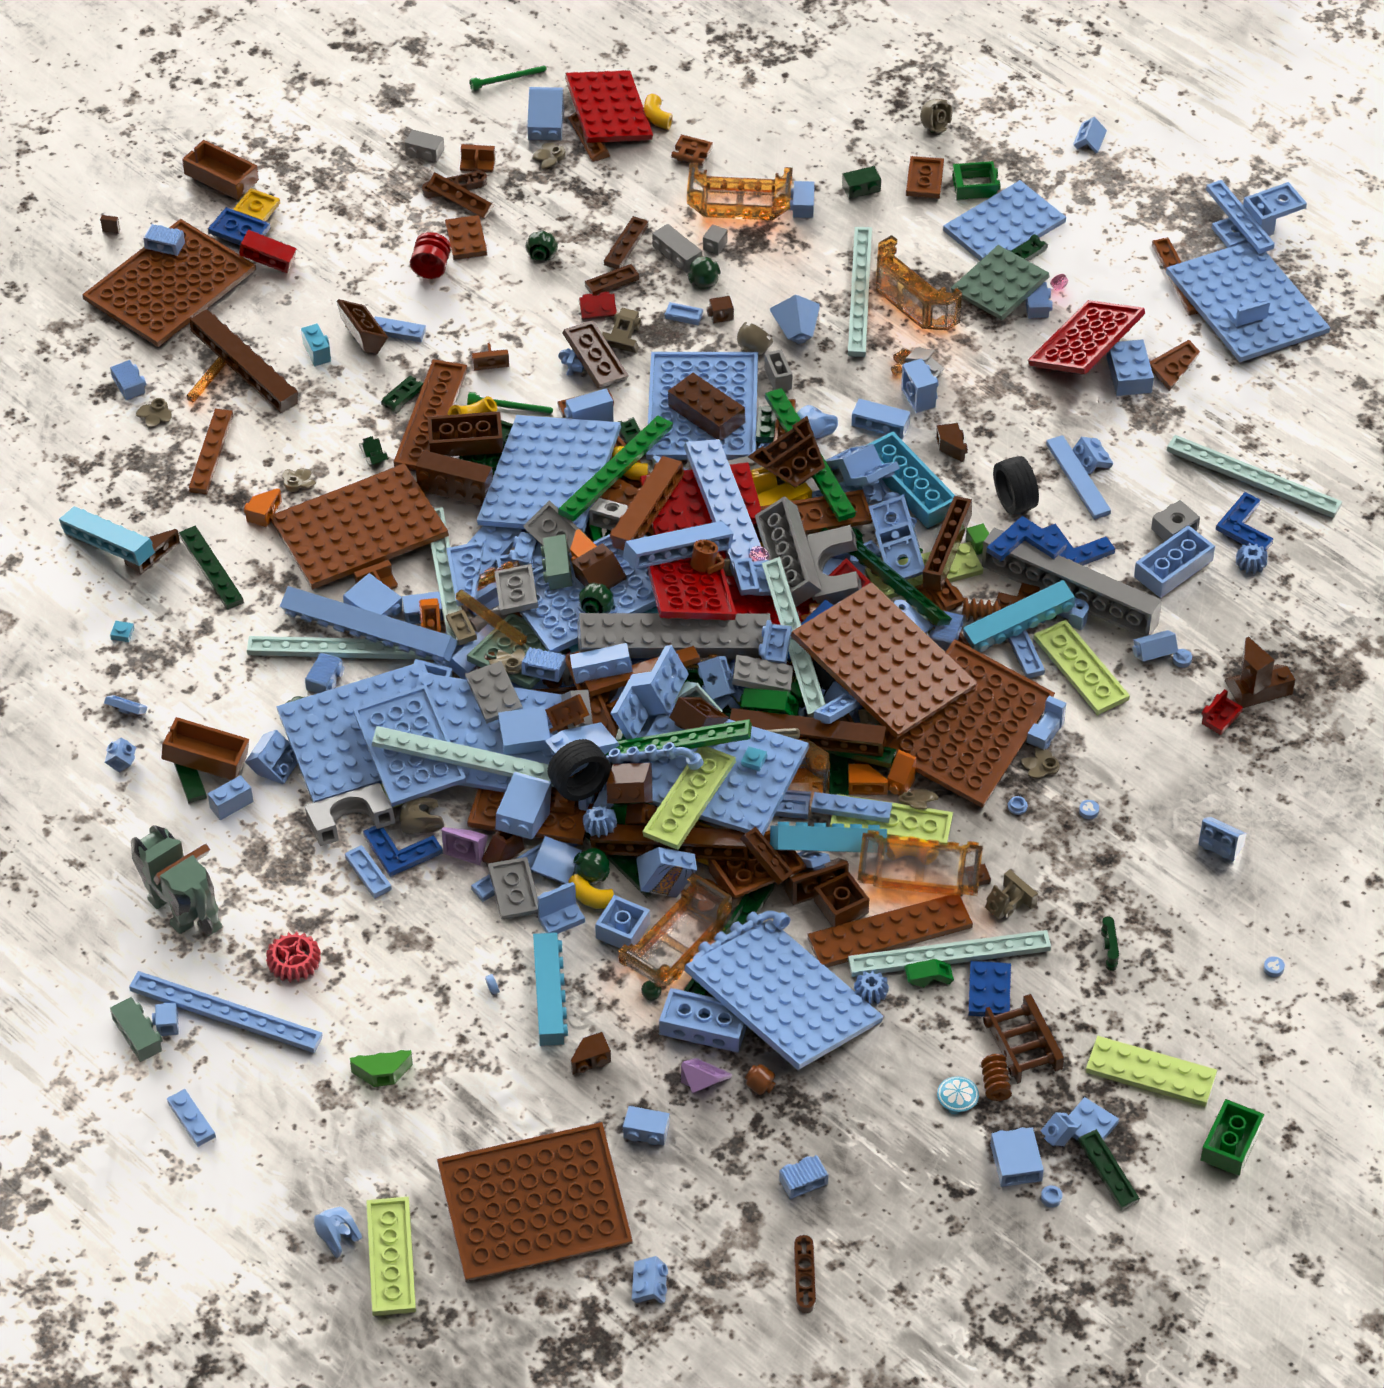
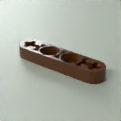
(474, 176)
(804, 1273)

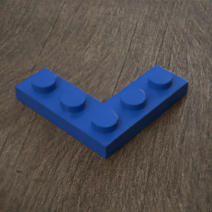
(1234, 524)
(1026, 531)
(1086, 553)
(408, 857)

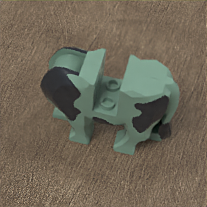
(183, 887)

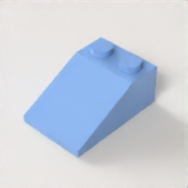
(593, 732)

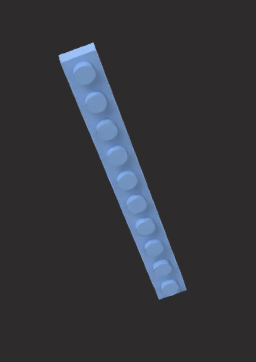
(226, 1011)

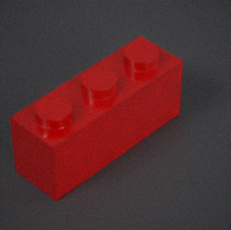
(267, 251)

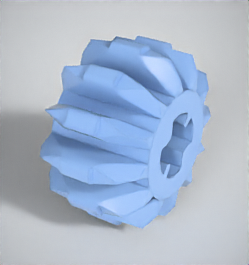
(1251, 558)
(599, 820)
(871, 987)

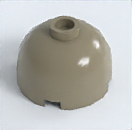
(936, 115)
(753, 339)

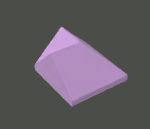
(464, 844)
(701, 1075)

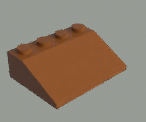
(747, 876)

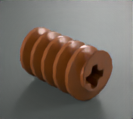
(978, 610)
(996, 1077)

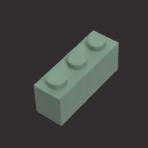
(556, 562)
(136, 1029)

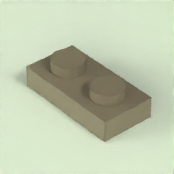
(461, 627)

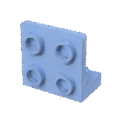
(559, 909)

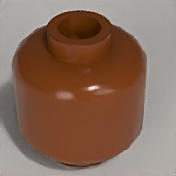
(760, 1079)

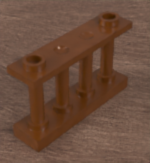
(1036, 1024)

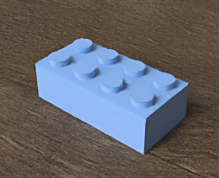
(1174, 561)

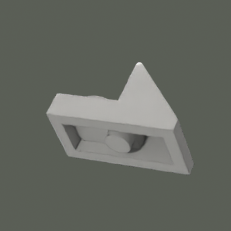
(925, 354)

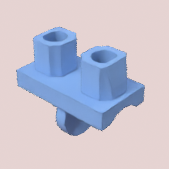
(571, 360)

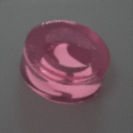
(1059, 282)
(758, 554)

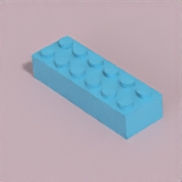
(923, 491)

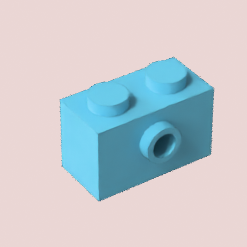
(316, 344)

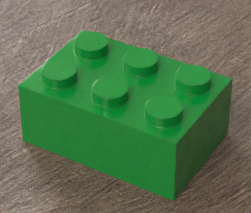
(1232, 1137)

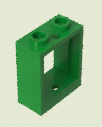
(975, 170)
(769, 701)

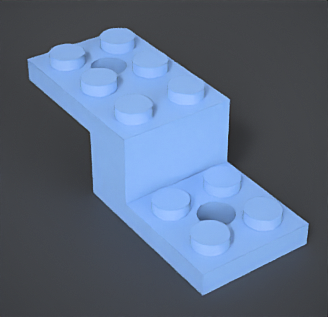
(1265, 209)
(861, 466)
(898, 537)
(649, 693)

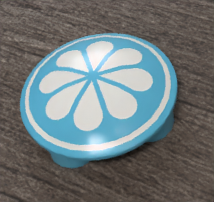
(958, 1094)

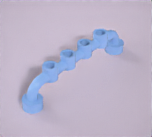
(669, 750)
(781, 921)

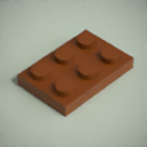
(925, 177)
(466, 237)

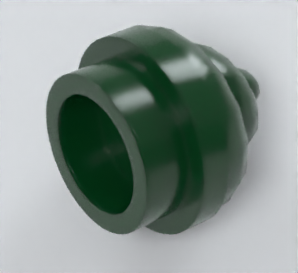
(650, 991)

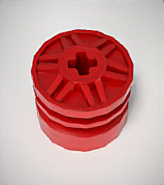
(430, 255)

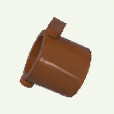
(704, 557)

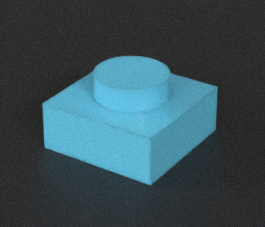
(122, 631)
(754, 758)

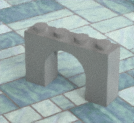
(824, 547)
(366, 800)

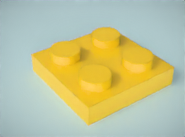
(257, 204)

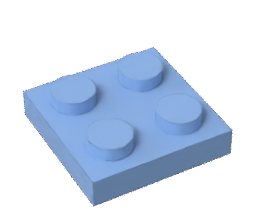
(1090, 1116)

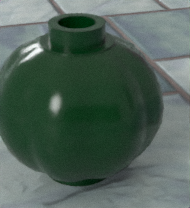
(538, 245)
(704, 272)
(596, 597)
(592, 865)

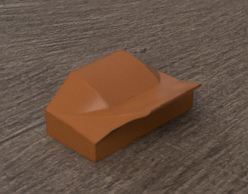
(949, 596)

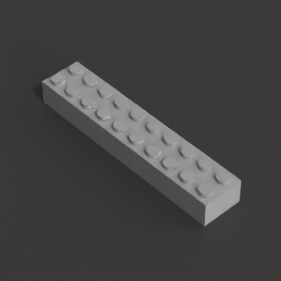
(1105, 596)
(649, 634)

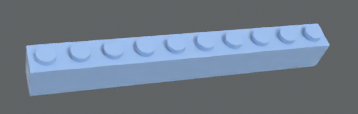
(368, 624)

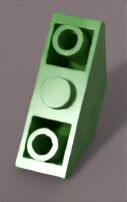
(381, 1068)

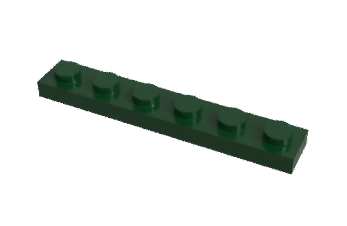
(211, 567)

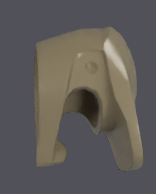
(416, 821)

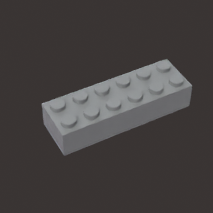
(785, 538)

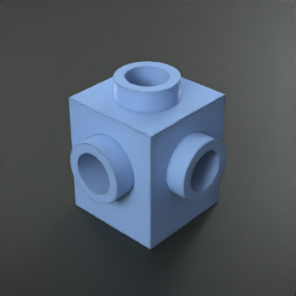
(120, 754)

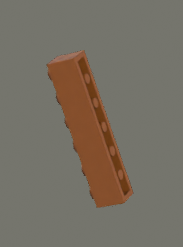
(648, 502)

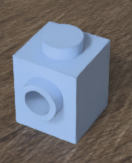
(166, 1019)
(1059, 1129)

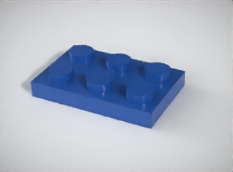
(234, 225)
(989, 987)

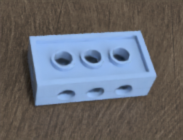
(701, 1021)

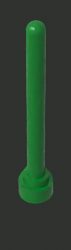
(477, 83)
(473, 398)

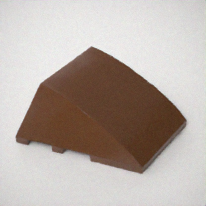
(792, 456)

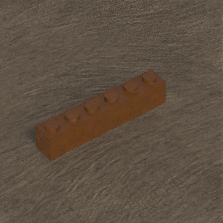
(947, 543)

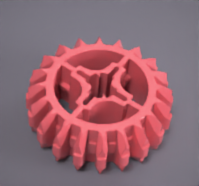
(290, 949)

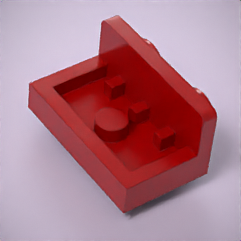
(597, 306)
(1220, 713)

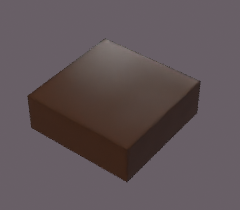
(110, 224)

